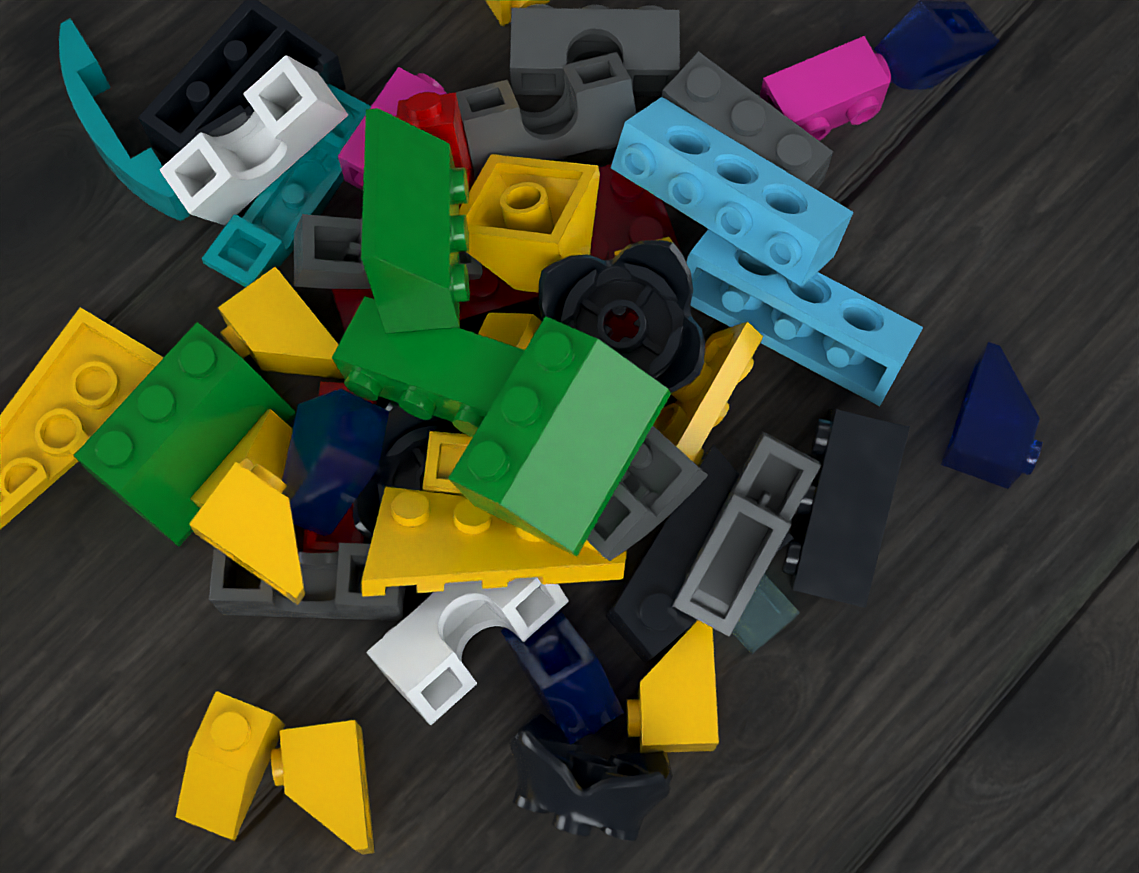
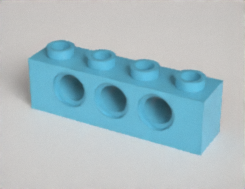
(731, 190)
(811, 324)

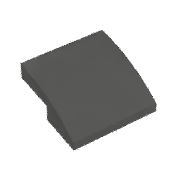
(646, 495)

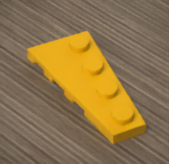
(705, 400)
(64, 404)
(447, 539)

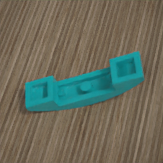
(84, 81)
(266, 231)

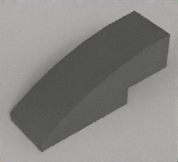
(330, 254)
(746, 533)

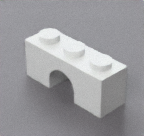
(229, 171)
(427, 646)

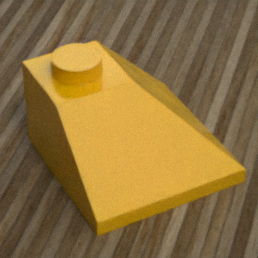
(530, 216)

